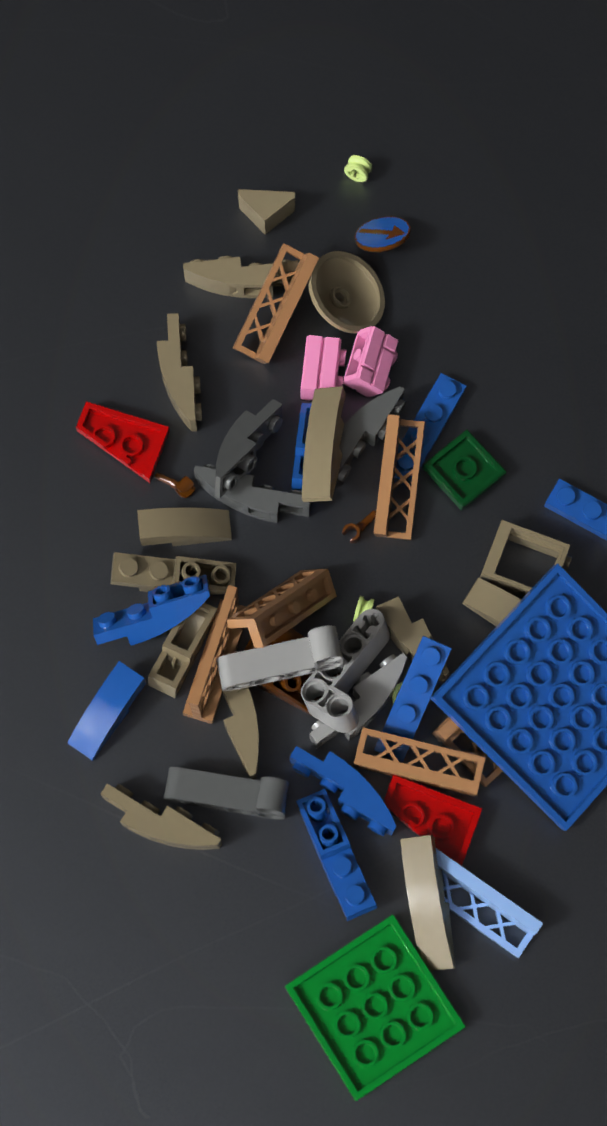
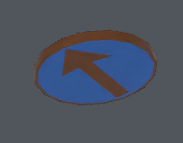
(382, 234)

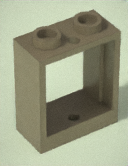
(526, 538)

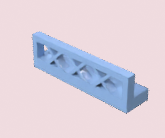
(489, 897)

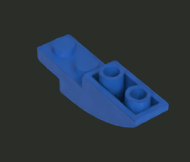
(164, 610)
(357, 794)
(336, 855)

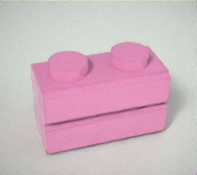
(371, 362)
(321, 365)

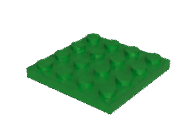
(374, 1007)

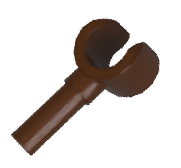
(184, 487)
(360, 526)

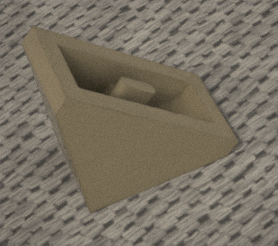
(266, 208)

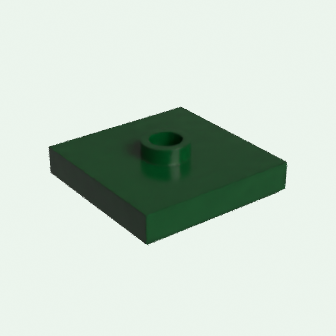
(464, 469)

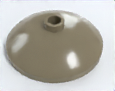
(346, 292)

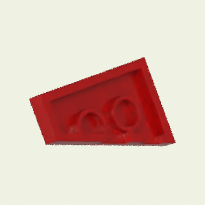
(125, 437)
(435, 815)

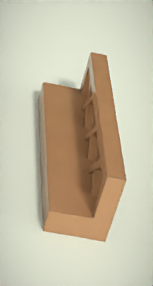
(285, 308)
(387, 477)
(285, 606)
(418, 774)

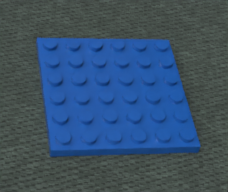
(540, 697)

